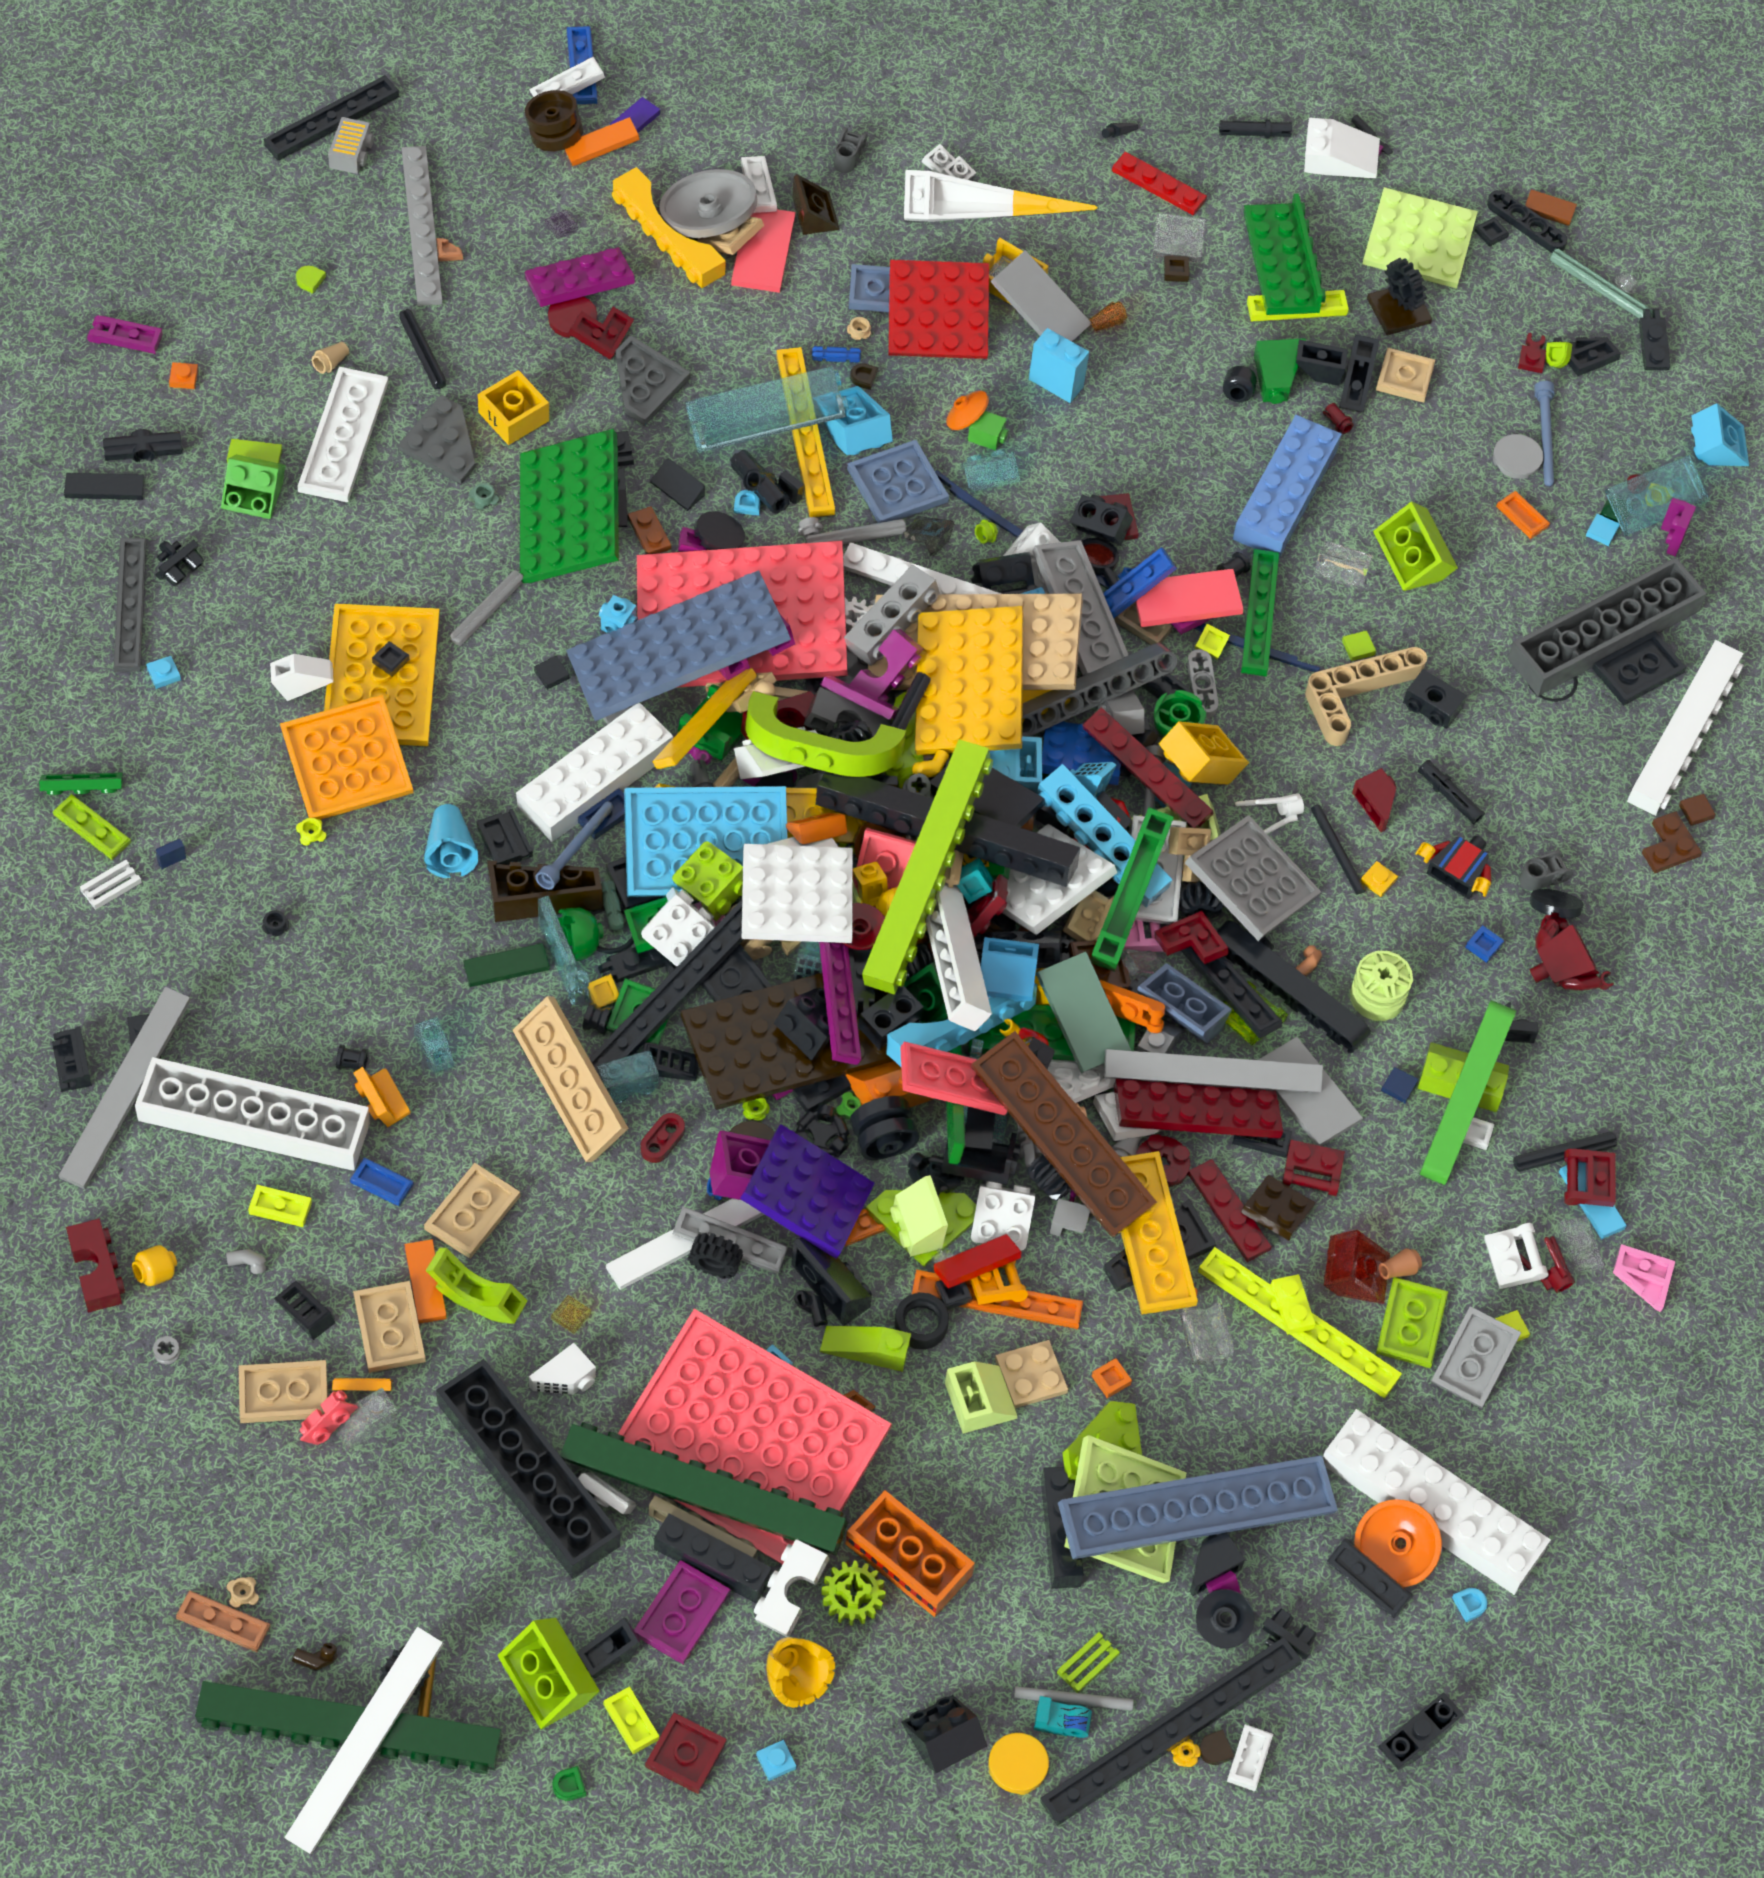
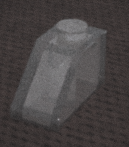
(371, 1418)

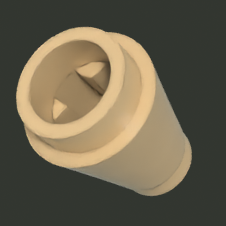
(328, 358)

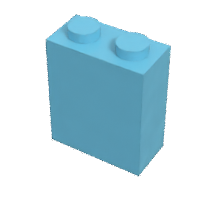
(1058, 365)

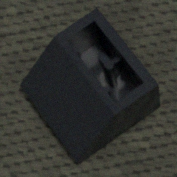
(945, 1733)

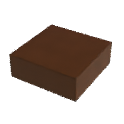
(1697, 809)

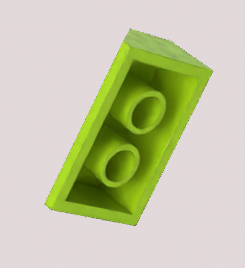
(1415, 547)
(1444, 1067)
(547, 1672)

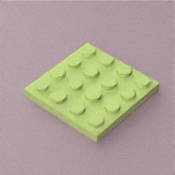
(1424, 233)
(1112, 1468)

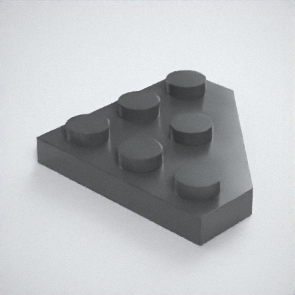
(646, 379)
(441, 440)

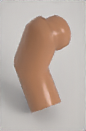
(1312, 959)

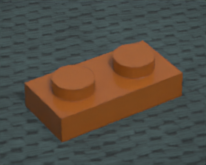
(649, 531)

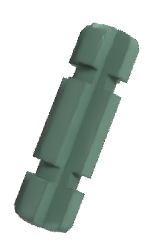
(612, 905)

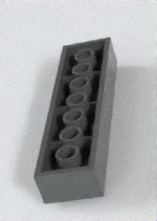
(1606, 625)

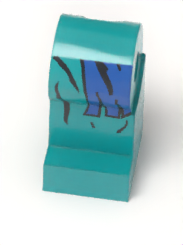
(1062, 1718)

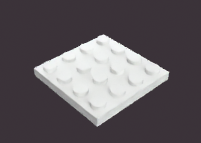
(797, 893)
(1039, 902)

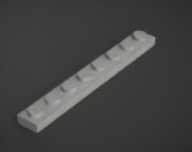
(421, 226)

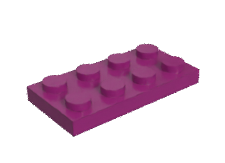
(579, 277)

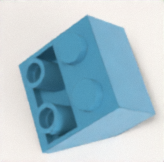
(1009, 968)

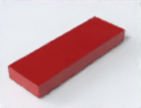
(977, 1261)

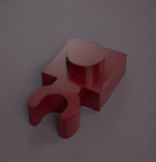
(1532, 356)

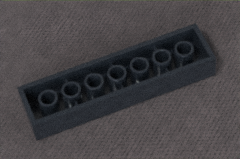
(528, 1468)

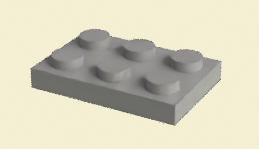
(1476, 1357)

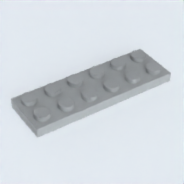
(1069, 571)

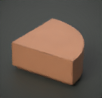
(448, 251)

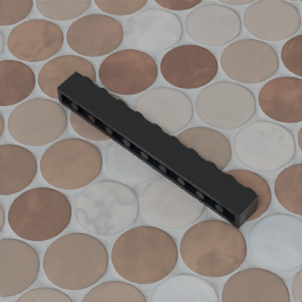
(982, 839)

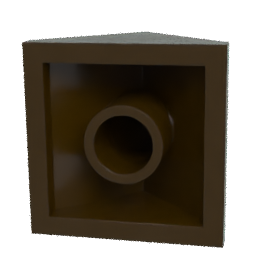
(813, 207)

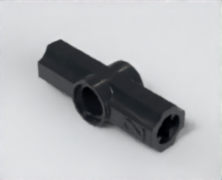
(142, 445)
(760, 481)

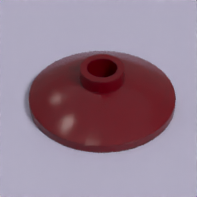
(869, 921)

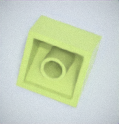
(920, 1217)

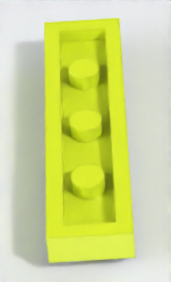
(1334, 305)

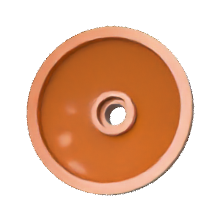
(1388, 1522)

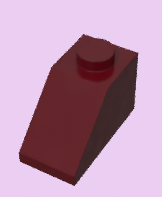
(1376, 796)

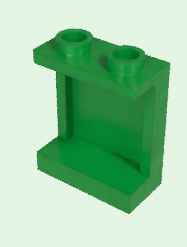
(723, 733)

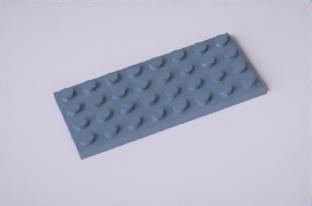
(677, 645)

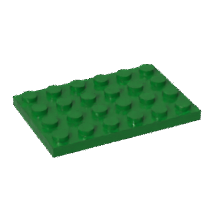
(569, 506)

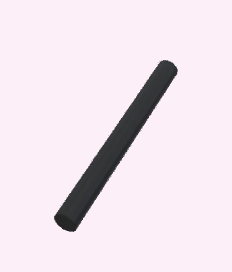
(1338, 849)

